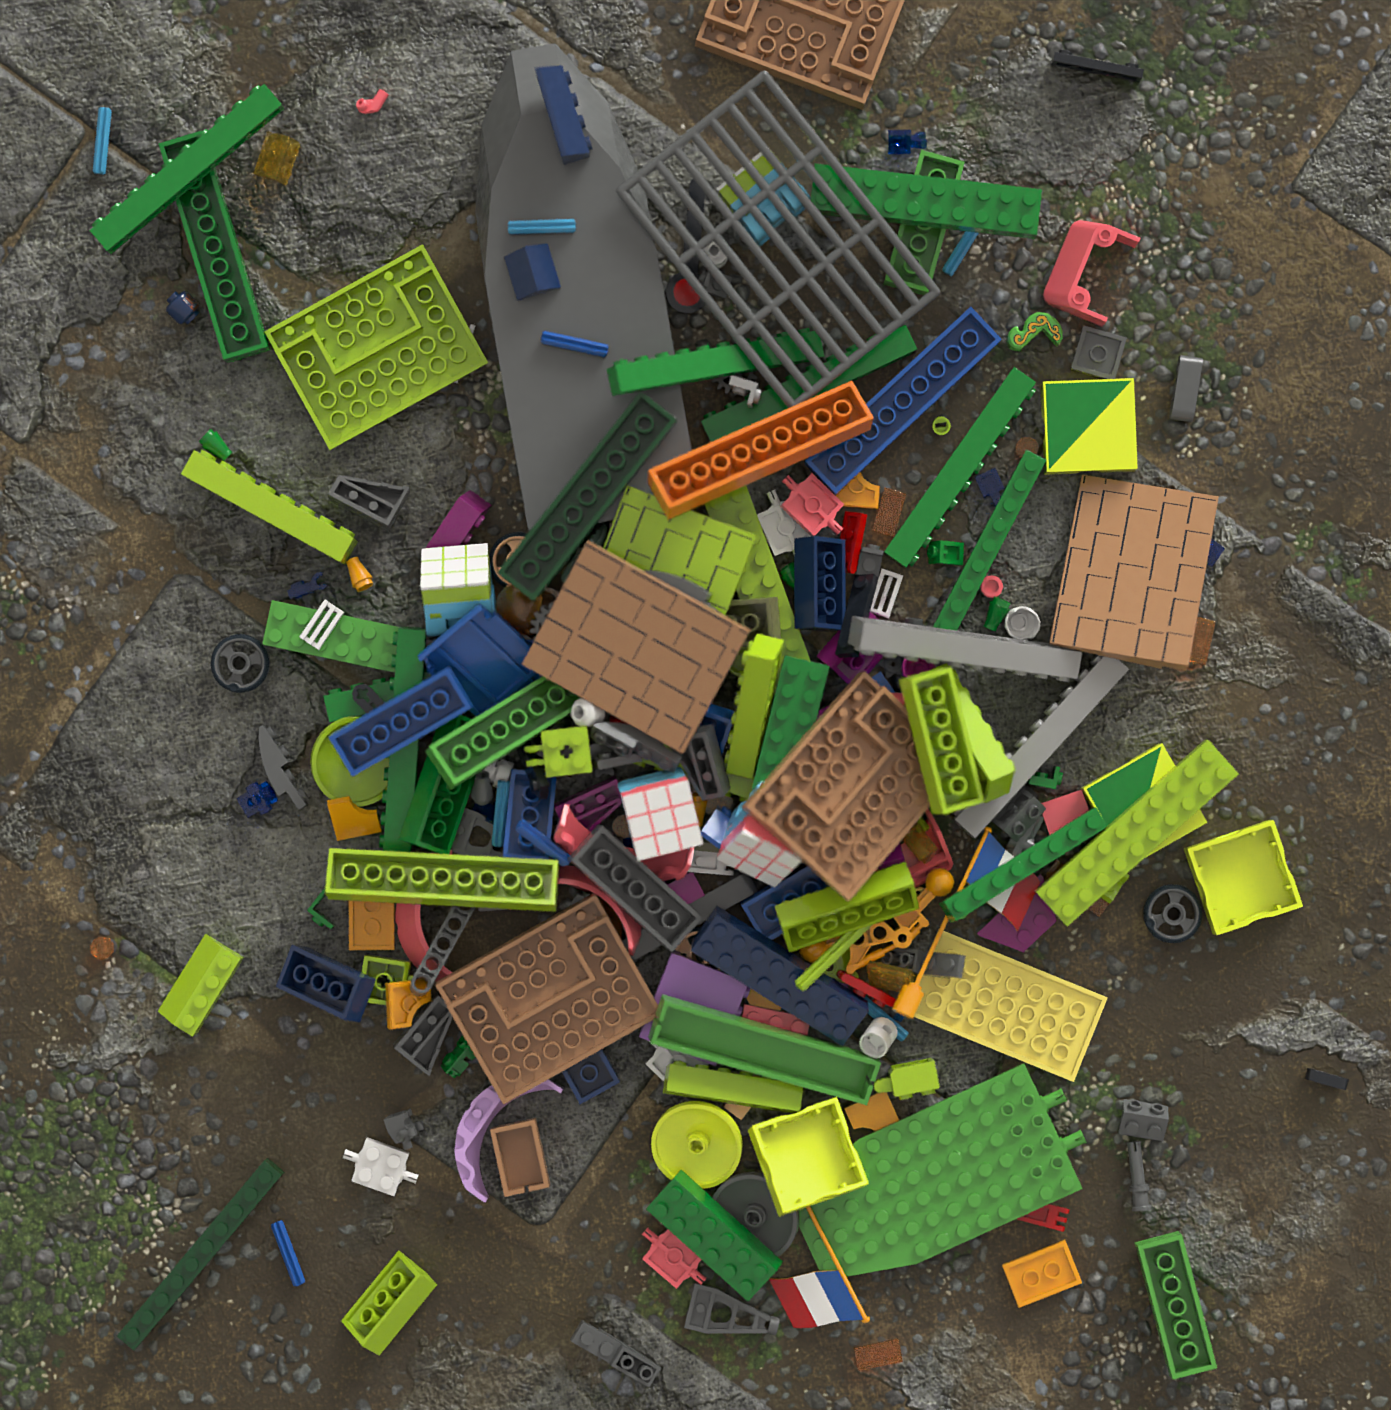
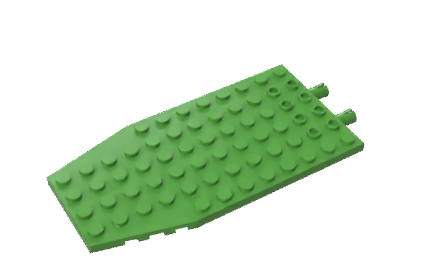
(947, 1177)

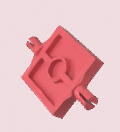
(812, 505)
(672, 1258)

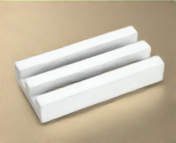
(879, 612)
(311, 640)

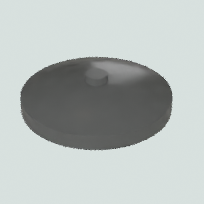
(751, 1203)

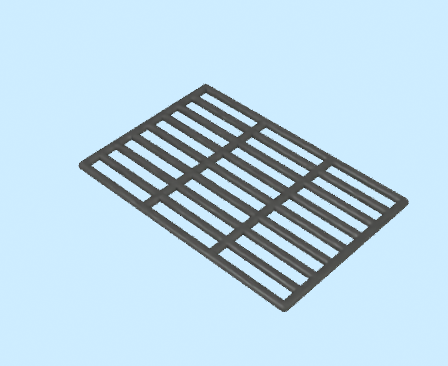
(750, 205)

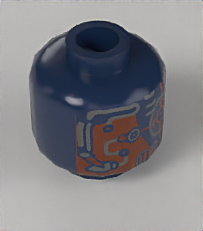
(182, 307)

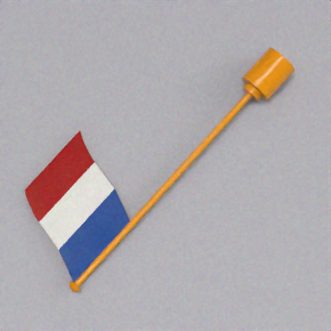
(1011, 903)
(819, 1295)

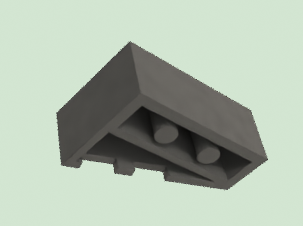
(369, 500)
(705, 764)
(423, 1040)

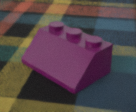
(847, 667)

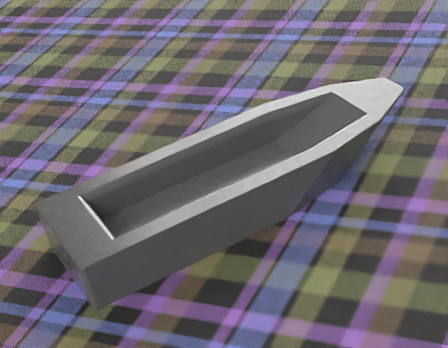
(606, 273)

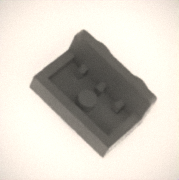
(1143, 1120)

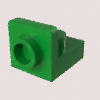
(945, 553)
(1042, 780)

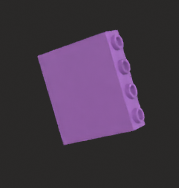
(701, 985)

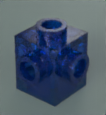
(257, 799)

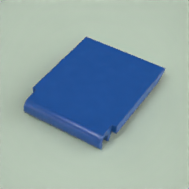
(484, 657)

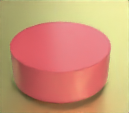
(991, 586)

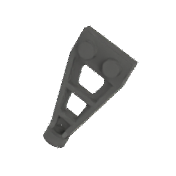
(461, 842)
(701, 1306)

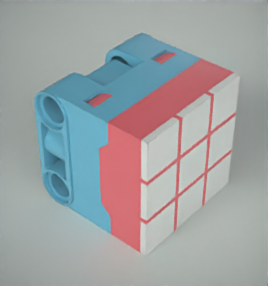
(659, 813)
(754, 849)

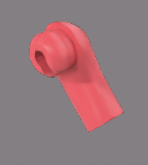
(372, 105)

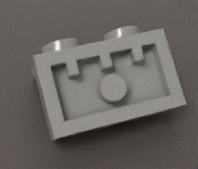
(742, 387)

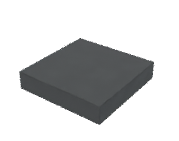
(1098, 353)

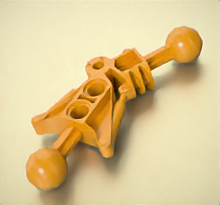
(938, 883)

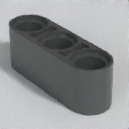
(1186, 388)

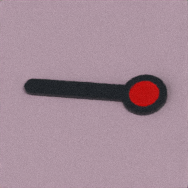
(678, 291)

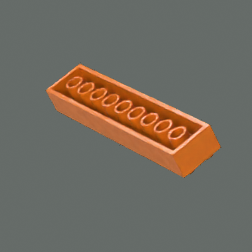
(759, 450)

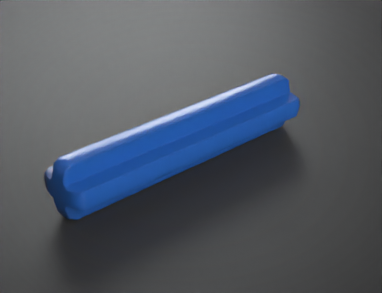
(575, 344)
(542, 842)
(288, 1253)

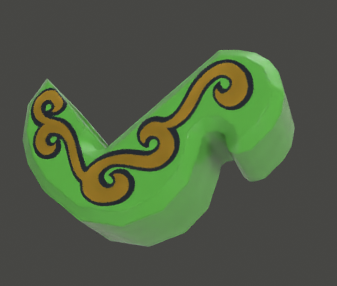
(1033, 326)

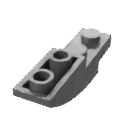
(685, 586)
(628, 739)
(274, 760)
(940, 965)
(616, 1353)

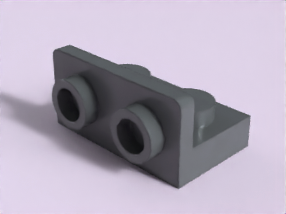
(606, 757)
(1019, 814)

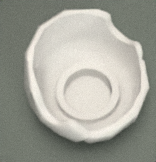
(1022, 623)

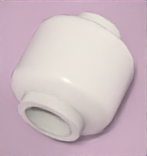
(586, 713)

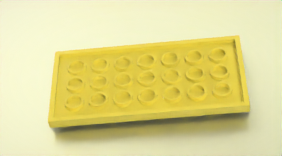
(1012, 1008)

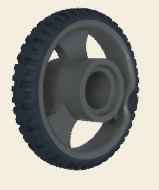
(259, 657)
(1154, 921)

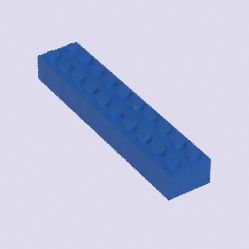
(908, 398)

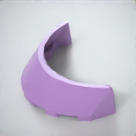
(472, 1130)

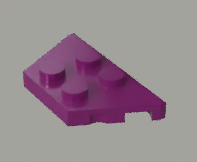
(1035, 923)

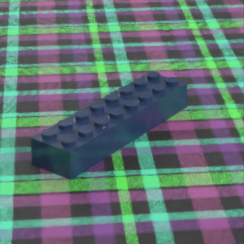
(773, 972)

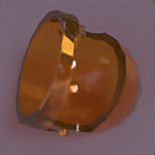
(518, 608)

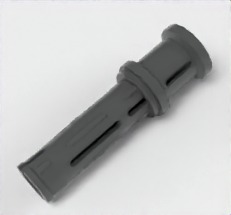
(1138, 1187)

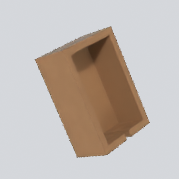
(520, 1156)

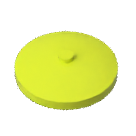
(697, 1141)

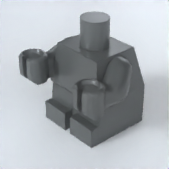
(402, 1128)

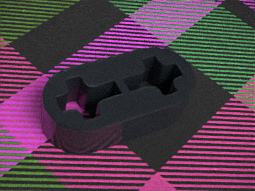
(366, 706)
(1326, 1078)

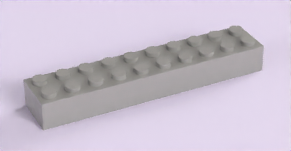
(964, 647)
(1047, 736)

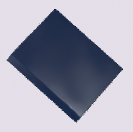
(532, 271)

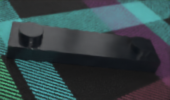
(1126, 72)
(859, 606)
(537, 778)

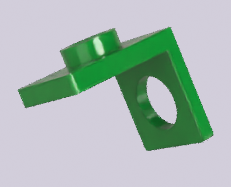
(317, 917)

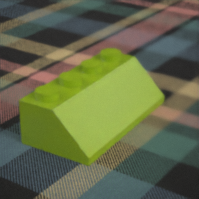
(200, 985)
(388, 1303)

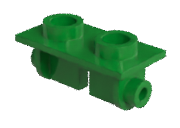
(454, 1061)

